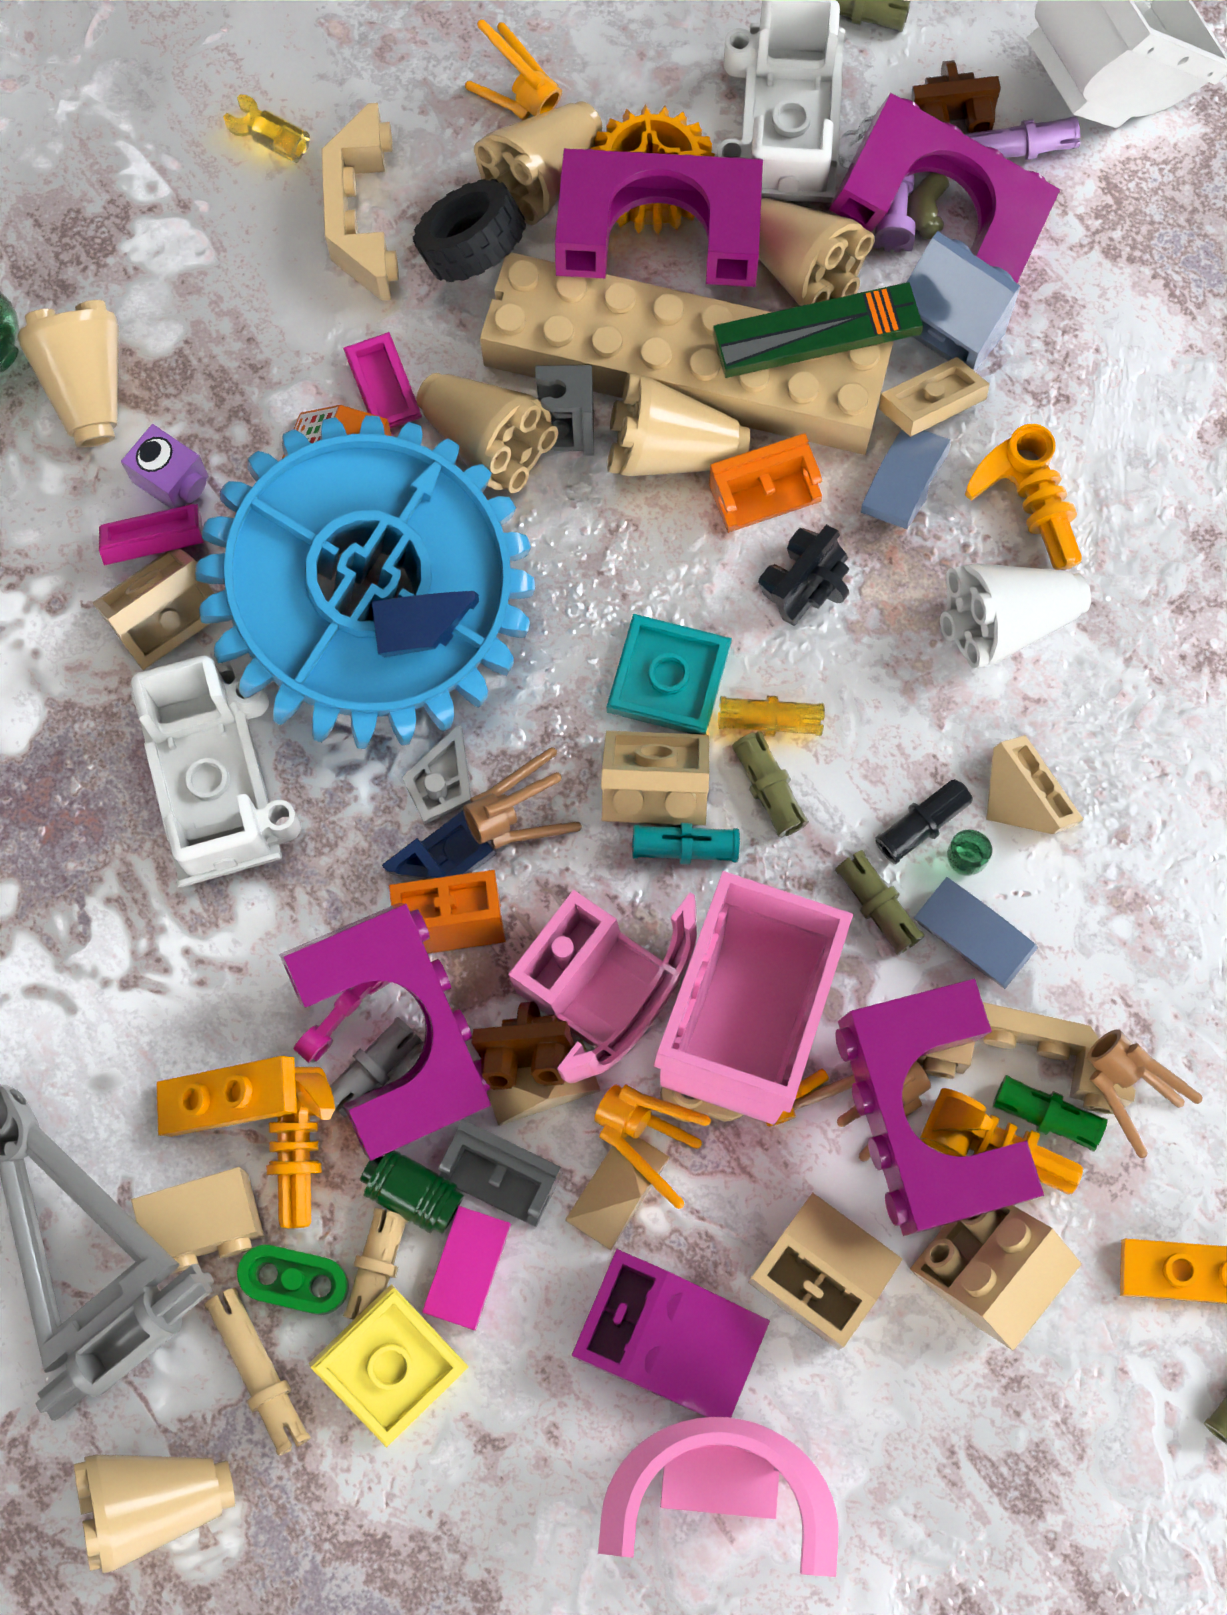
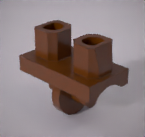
(959, 97)
(523, 1043)

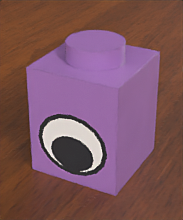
(165, 468)

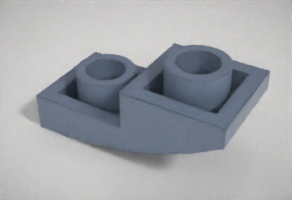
(905, 477)
(976, 932)

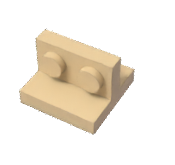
(156, 607)
(655, 777)

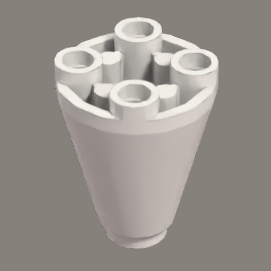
(1008, 608)

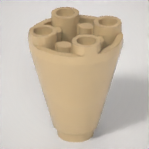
(531, 155)
(812, 250)
(77, 367)
(490, 424)
(669, 431)
(146, 1503)

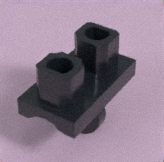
(812, 578)

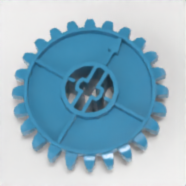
(361, 501)

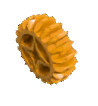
(654, 135)

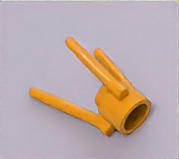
(533, 87)
(628, 1113)

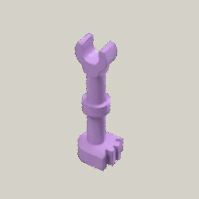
(896, 228)

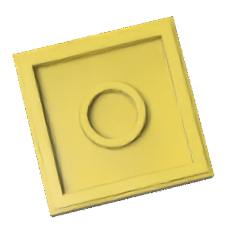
(388, 1365)

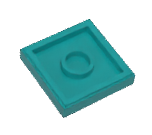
(669, 675)

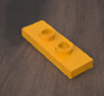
(226, 1096)
(1173, 1271)

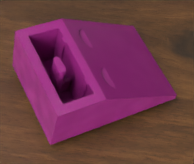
(670, 1337)

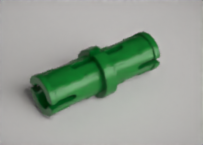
(1050, 1113)

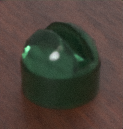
(969, 846)

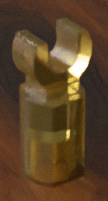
(268, 130)

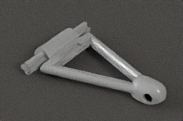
(123, 1319)

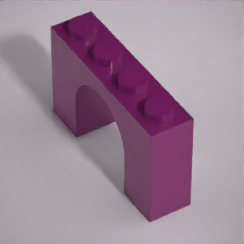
(907, 141)
(606, 184)
(445, 1079)
(922, 1183)

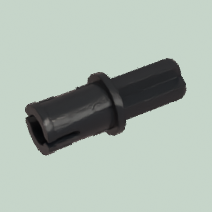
(924, 821)

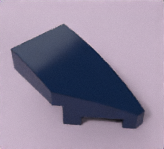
(419, 621)
(443, 853)

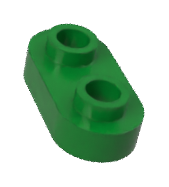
(294, 1279)

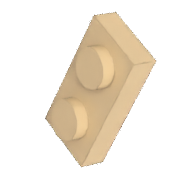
(933, 396)

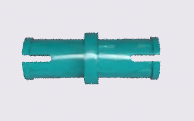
(685, 843)

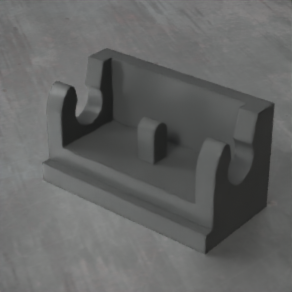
(569, 398)
(500, 1173)

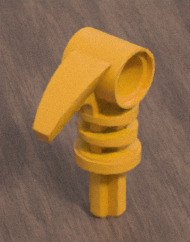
(1038, 485)
(962, 1124)
(294, 1146)

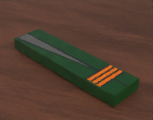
(817, 329)

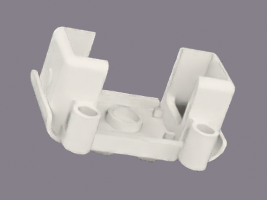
(790, 97)
(208, 770)

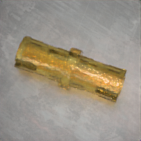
(771, 716)

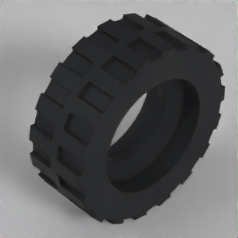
(469, 230)

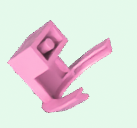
(601, 980)
(722, 1469)

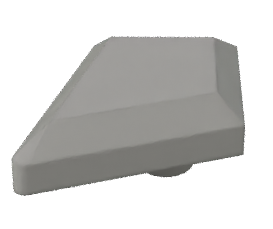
(440, 778)

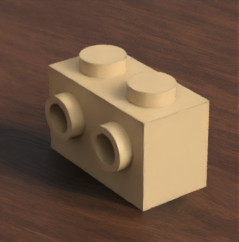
(202, 1217)

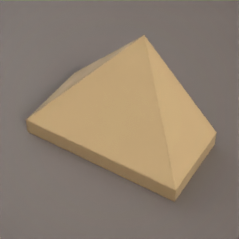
(1026, 791)
(531, 1097)
(614, 1193)

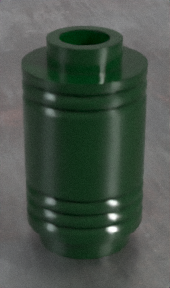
(411, 1191)

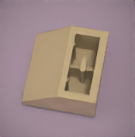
(998, 1270)
(826, 1271)

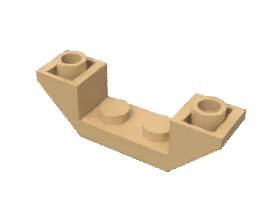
(354, 151)
(1053, 1039)

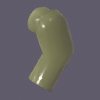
(923, 206)

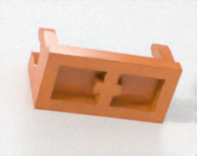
(765, 482)
(456, 909)

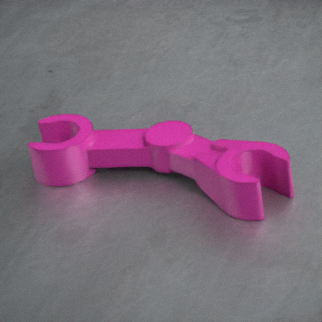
(317, 1039)

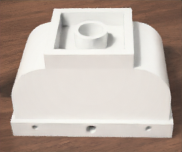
(1125, 55)

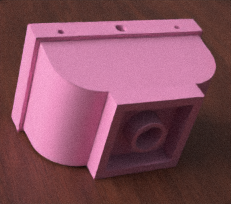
(752, 998)

